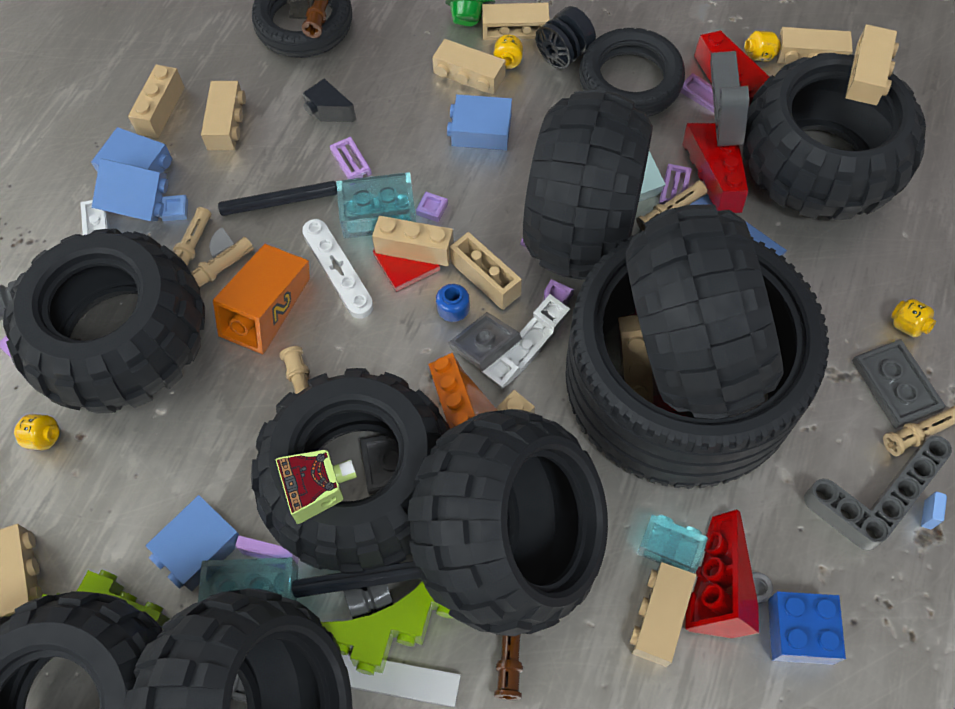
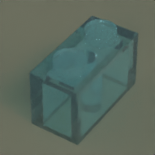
(672, 543)

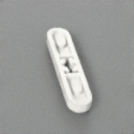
(347, 285)

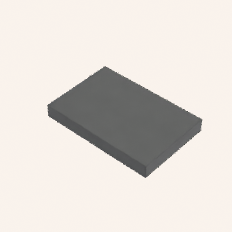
(898, 383)

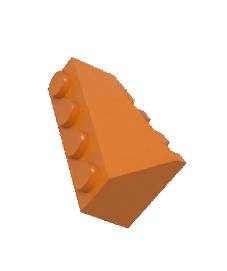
(457, 392)

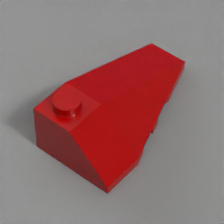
(725, 591)

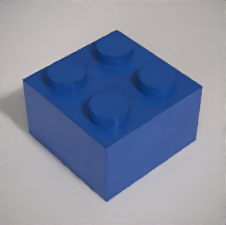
(806, 628)

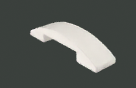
(535, 336)

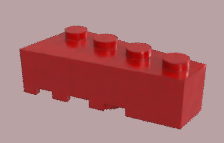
(749, 72)
(717, 166)

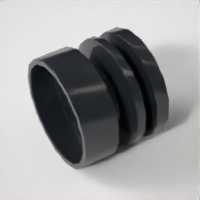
(565, 37)

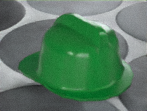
(467, 11)

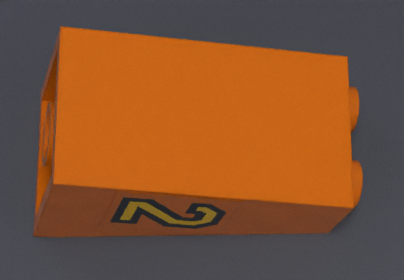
(260, 298)

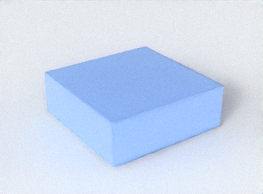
(175, 208)
(934, 510)

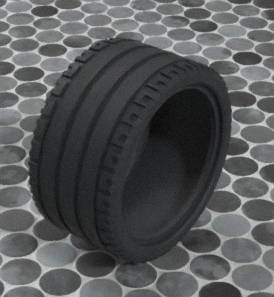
(675, 446)

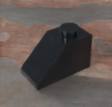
(328, 103)

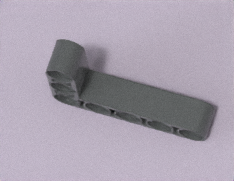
(729, 99)
(891, 498)

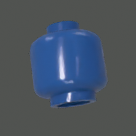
(452, 302)

